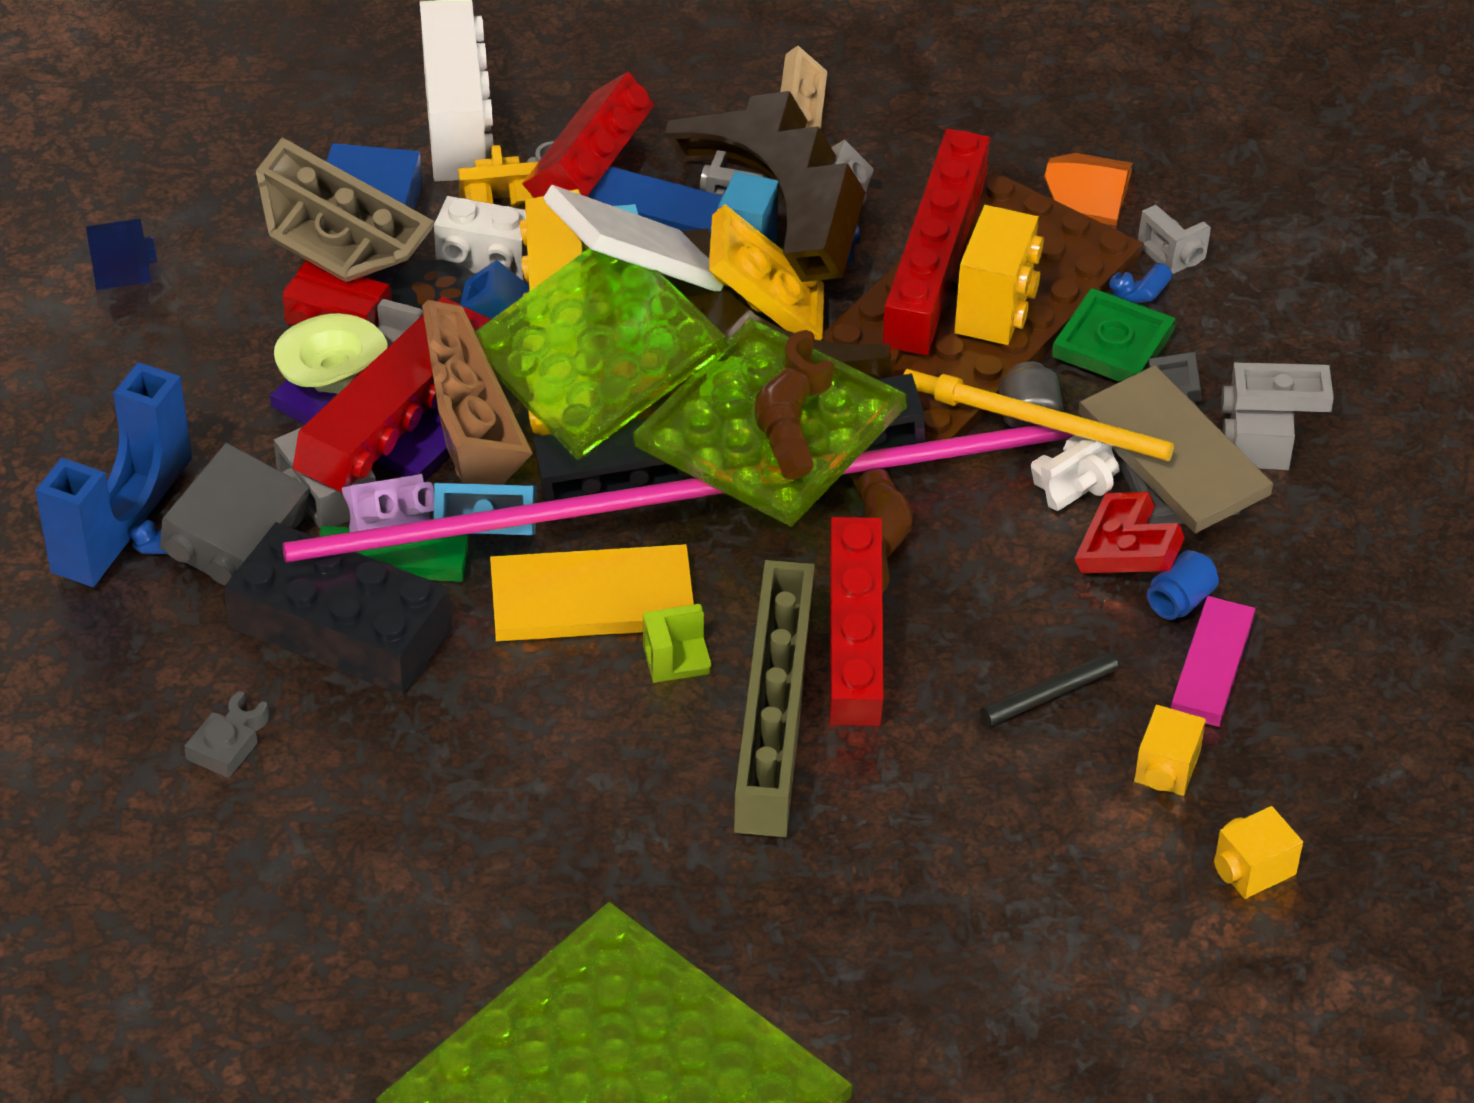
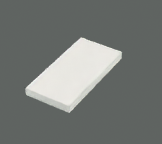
(632, 237)

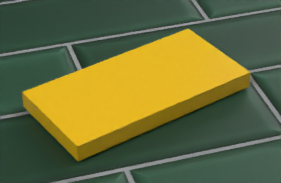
(586, 591)

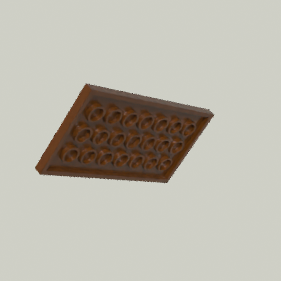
(1074, 258)

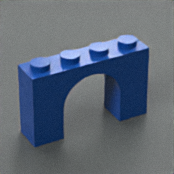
(89, 517)

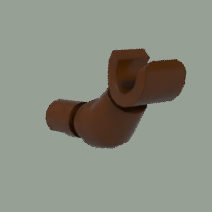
(780, 403)
(886, 503)

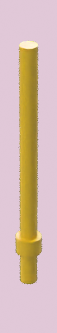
(951, 391)

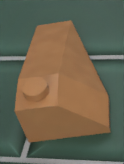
(471, 404)

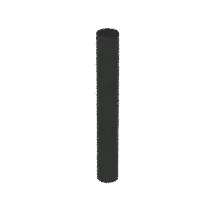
(1049, 689)

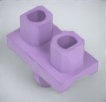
(389, 502)

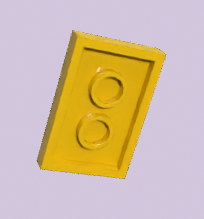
(763, 275)

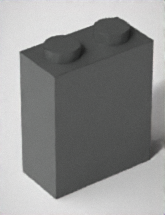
(230, 512)

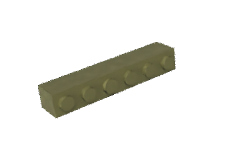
(774, 699)

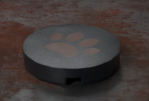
(429, 282)

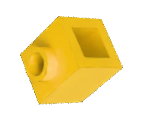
(1257, 852)

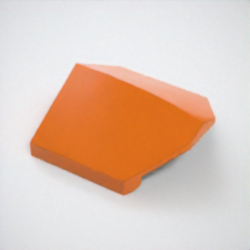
(1089, 184)

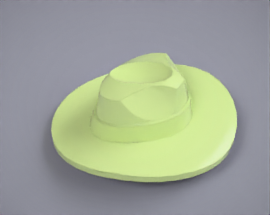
(328, 351)

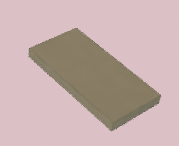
(1206, 472)

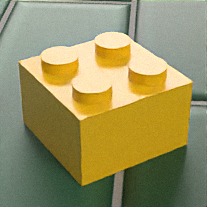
(998, 275)

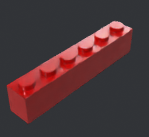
(936, 242)
(372, 410)

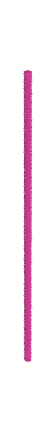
(641, 496)

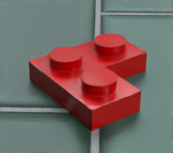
(1124, 541)

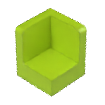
(675, 643)

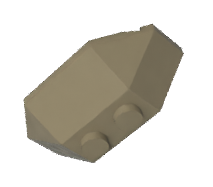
(334, 215)

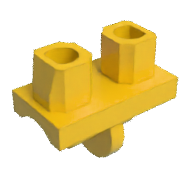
(496, 179)

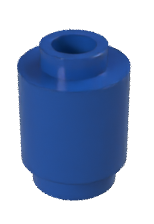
(1184, 586)

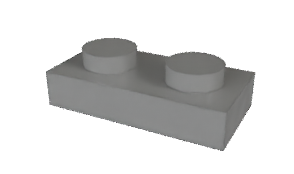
(1282, 387)

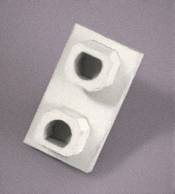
(1078, 470)

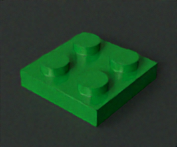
(1112, 336)

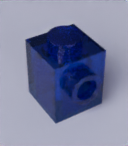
(120, 254)

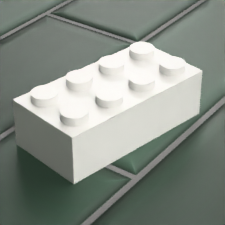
(455, 86)

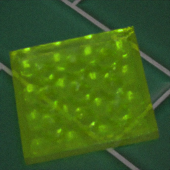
(597, 346)
(714, 433)

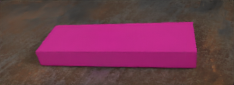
(1213, 659)

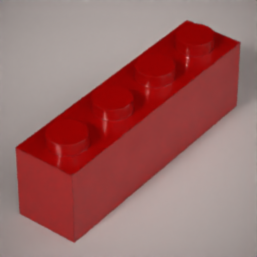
(592, 138)
(855, 622)

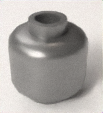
(1031, 384)

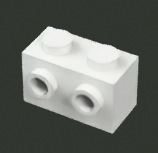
(479, 234)

